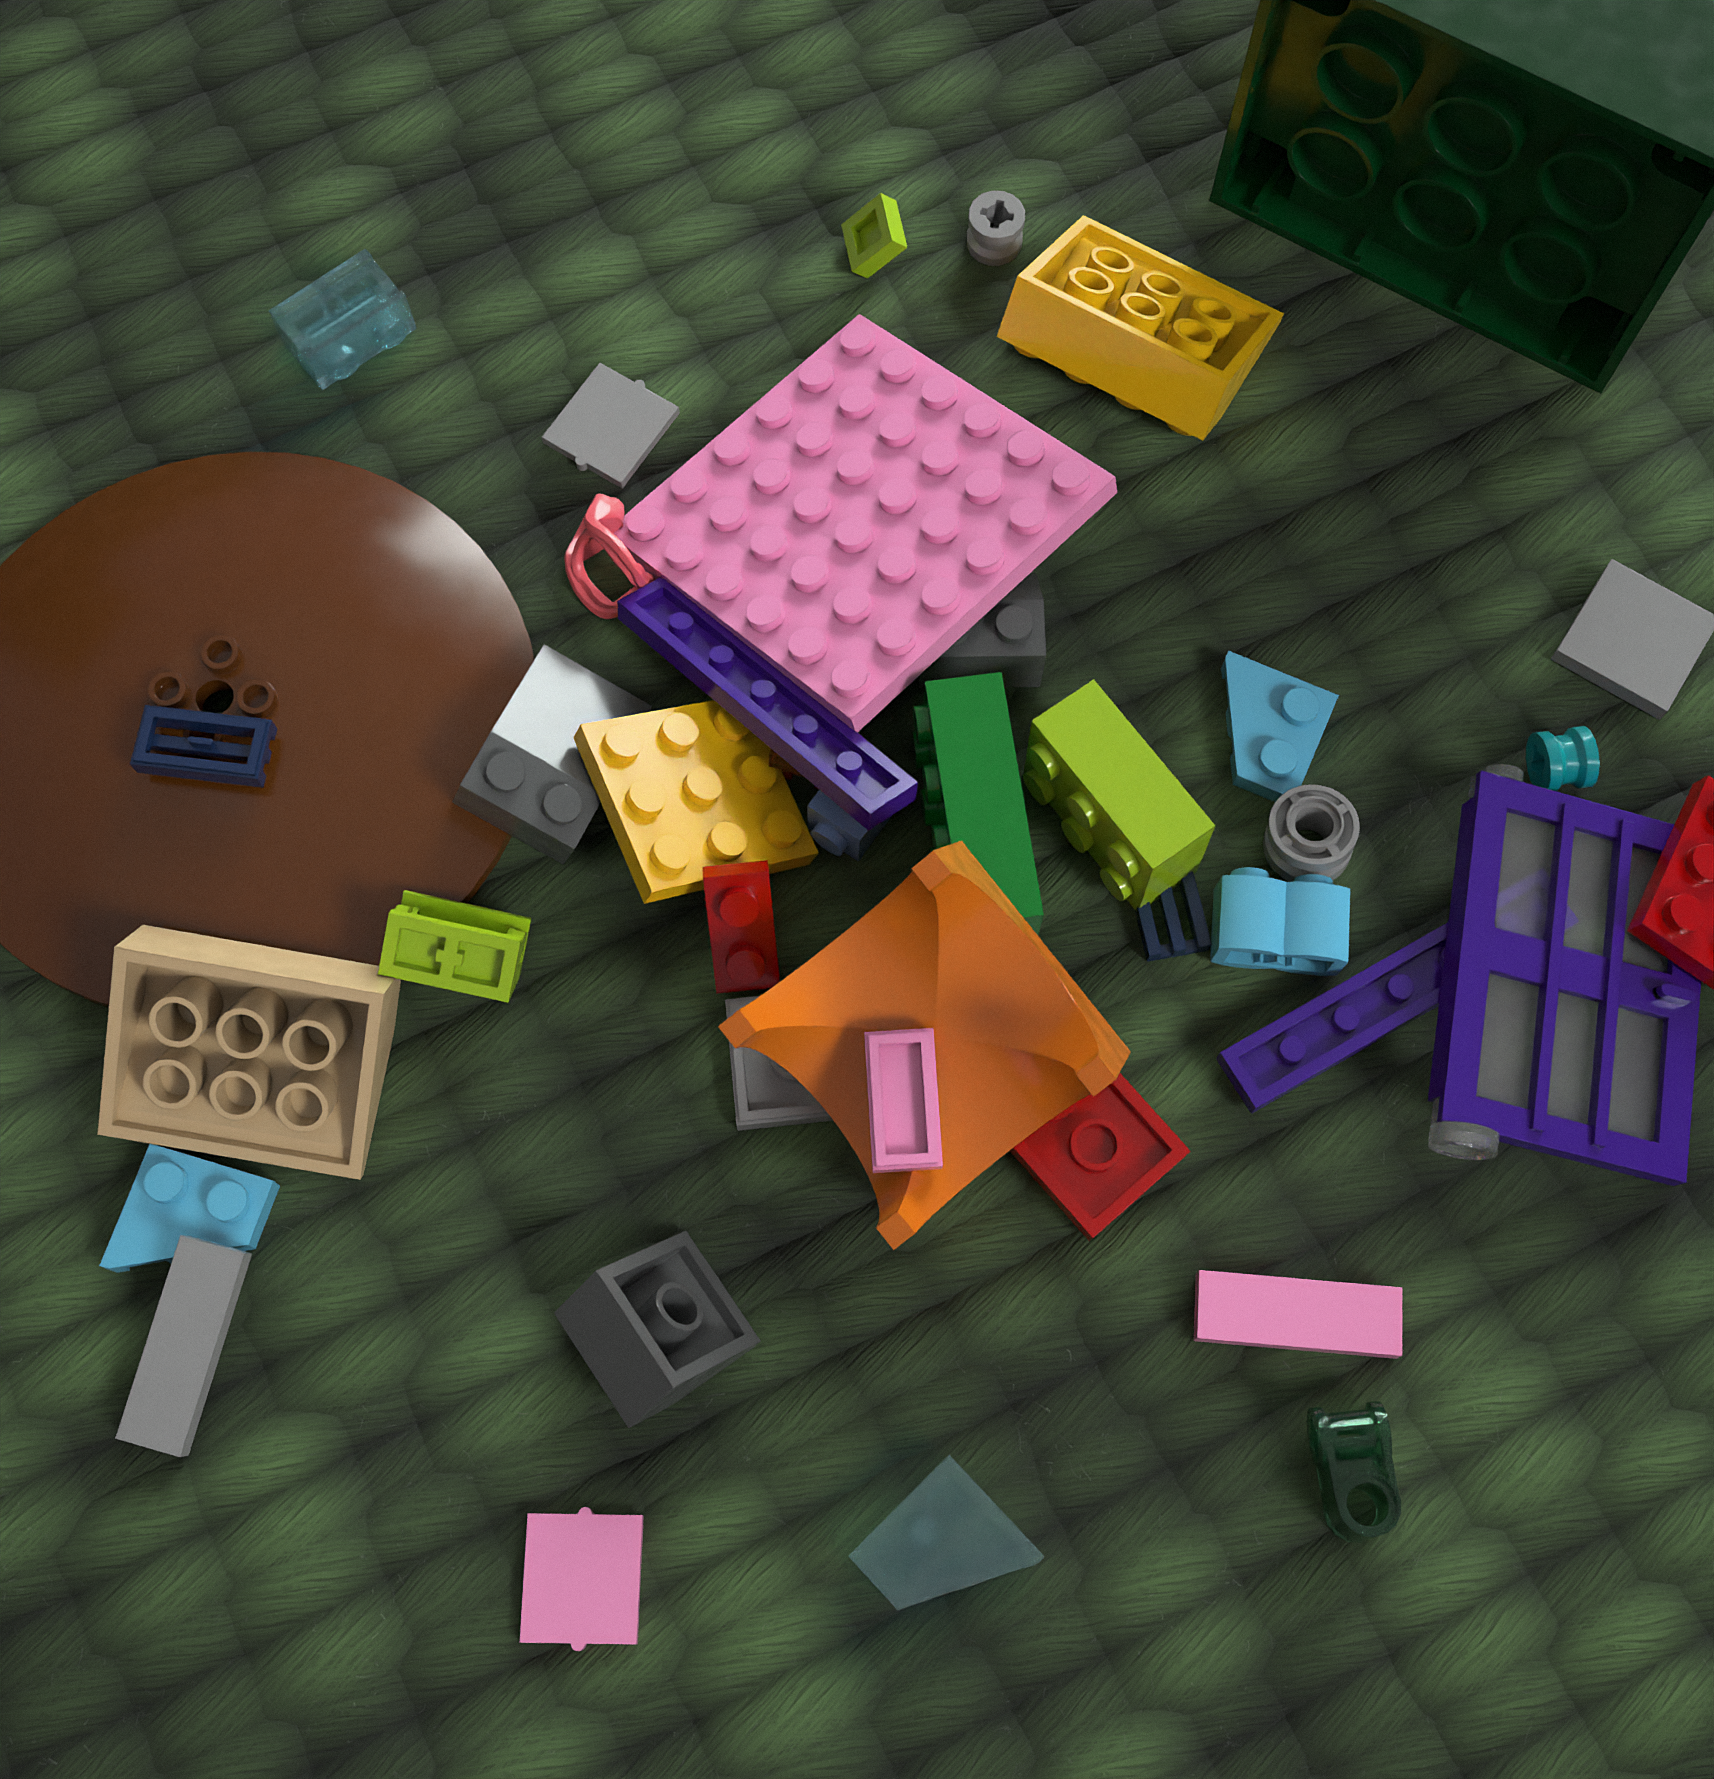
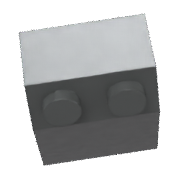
(529, 767)

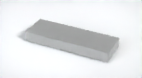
(183, 1346)

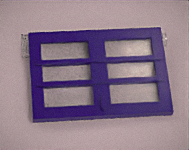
(1548, 1008)

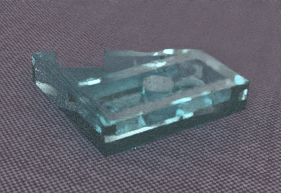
(942, 1541)

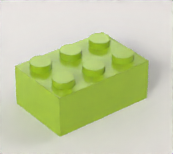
(1115, 796)

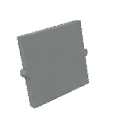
(610, 425)

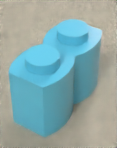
(1280, 923)

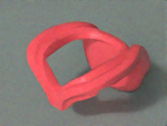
(594, 534)

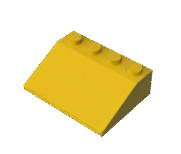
(1138, 326)

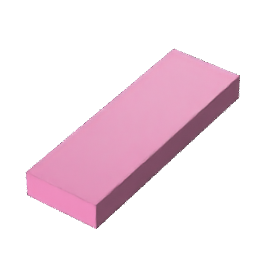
(1298, 1314)

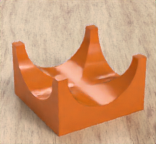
(1004, 1013)

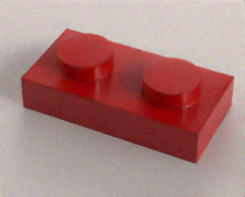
(741, 926)

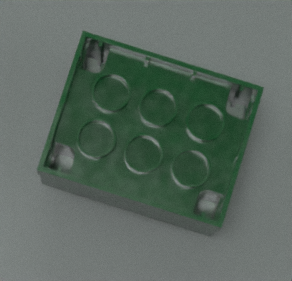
(1486, 157)

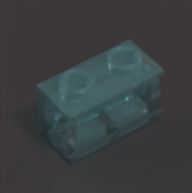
(343, 319)

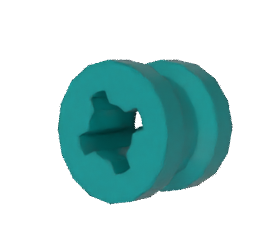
(1563, 758)

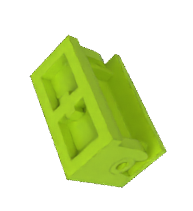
(454, 946)

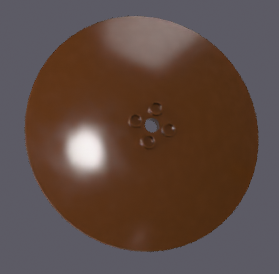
(320, 607)

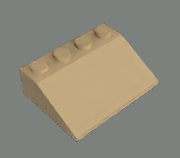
(245, 1050)

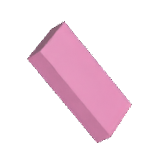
(903, 1100)

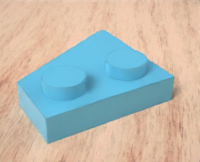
(1272, 725)
(189, 1198)

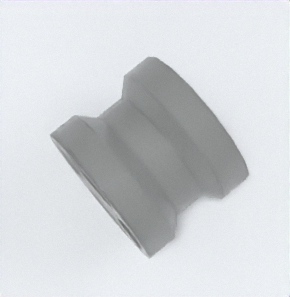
(1003, 241)

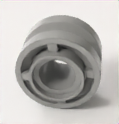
(1317, 810)

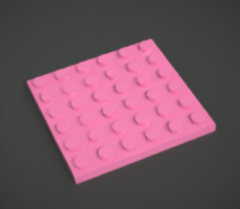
(863, 518)

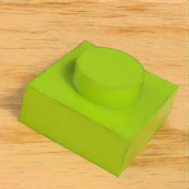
(874, 235)

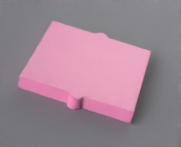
(582, 1579)

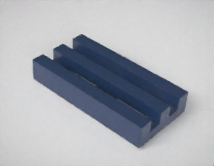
(200, 769)
(1177, 944)

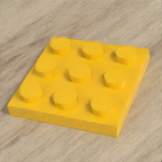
(691, 794)

